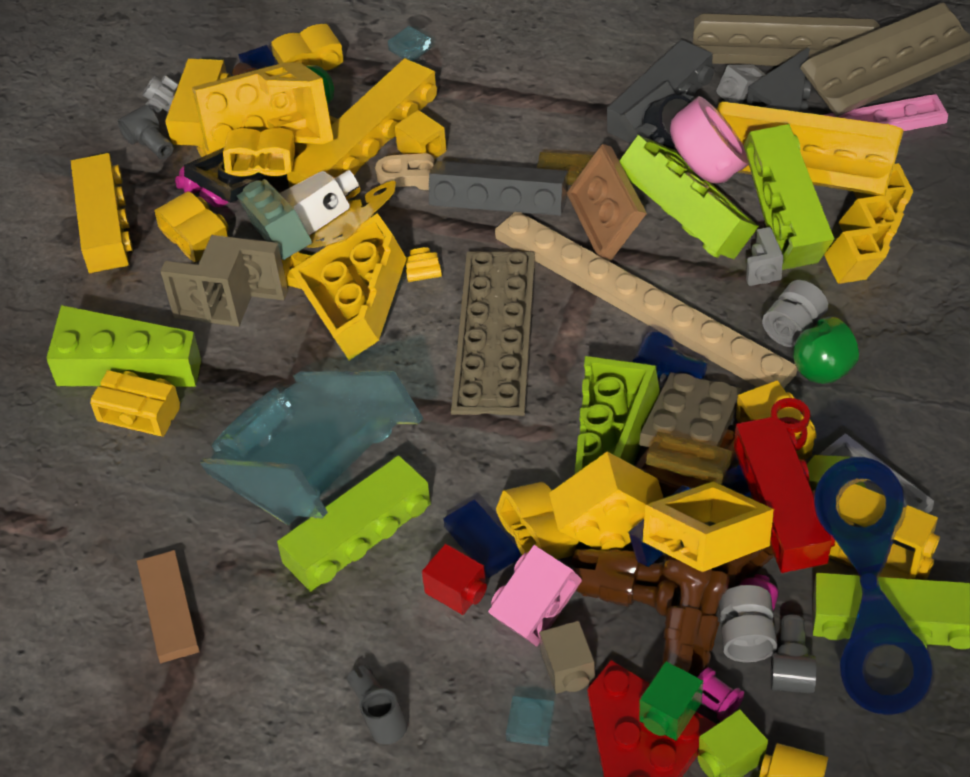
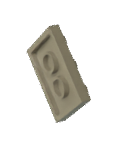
(692, 410)

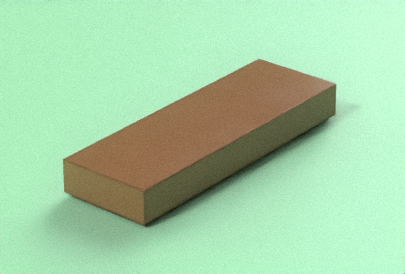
(167, 606)

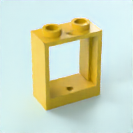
(738, 530)
(917, 530)

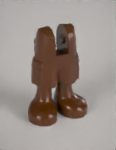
(615, 576)
(693, 624)

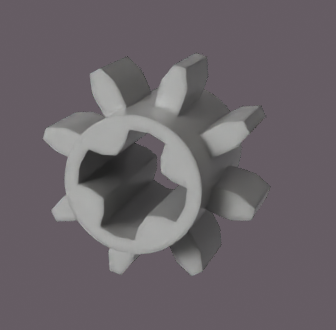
(160, 93)

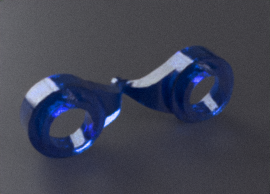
(877, 619)

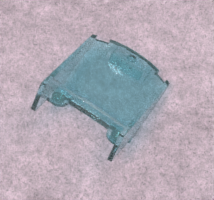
(306, 436)

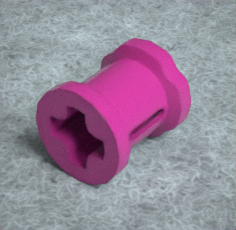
(719, 696)

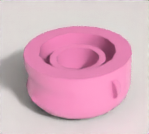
(707, 142)

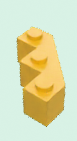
(868, 230)

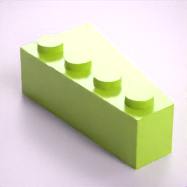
(788, 196)
(687, 197)
(93, 342)
(614, 408)

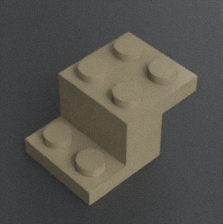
(225, 280)

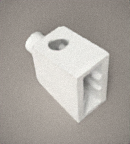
(320, 198)

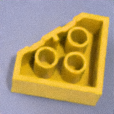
(354, 284)

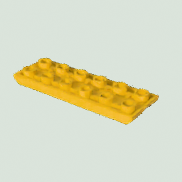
(834, 149)

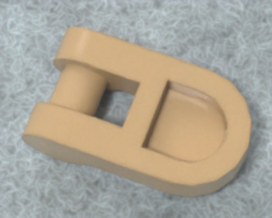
(405, 170)

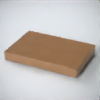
(606, 203)

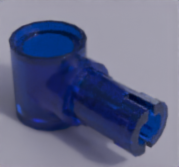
(659, 351)

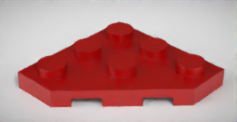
(624, 742)

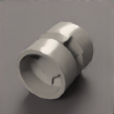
(794, 311)
(747, 624)

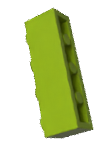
(354, 523)
(932, 609)

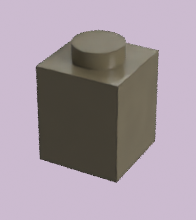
(567, 657)

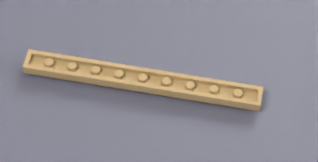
(646, 302)

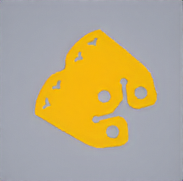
(352, 217)

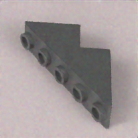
(783, 87)

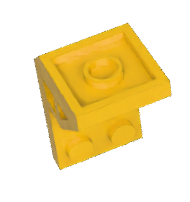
(264, 99)

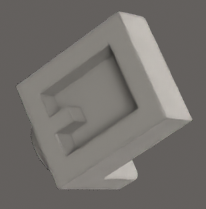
(736, 81)
(766, 260)

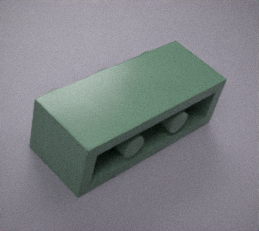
(274, 217)

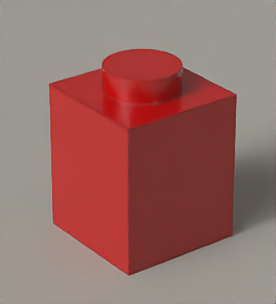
(454, 579)

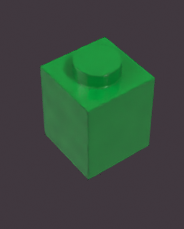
(670, 701)

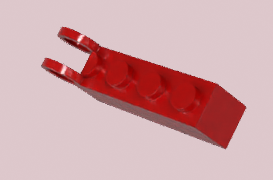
(780, 481)

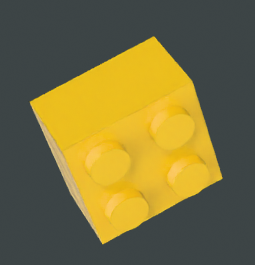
(604, 502)

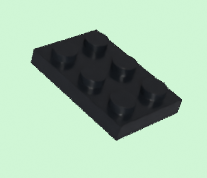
(211, 175)

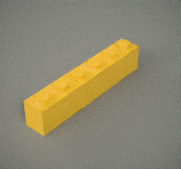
(368, 123)

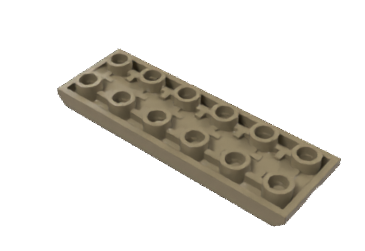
(773, 38)
(888, 59)
(494, 334)

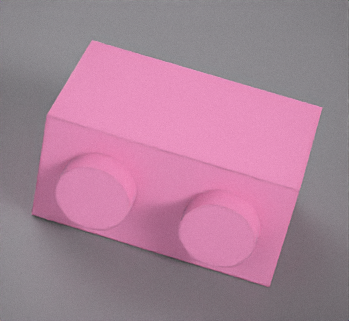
(534, 594)

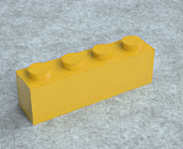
(100, 213)

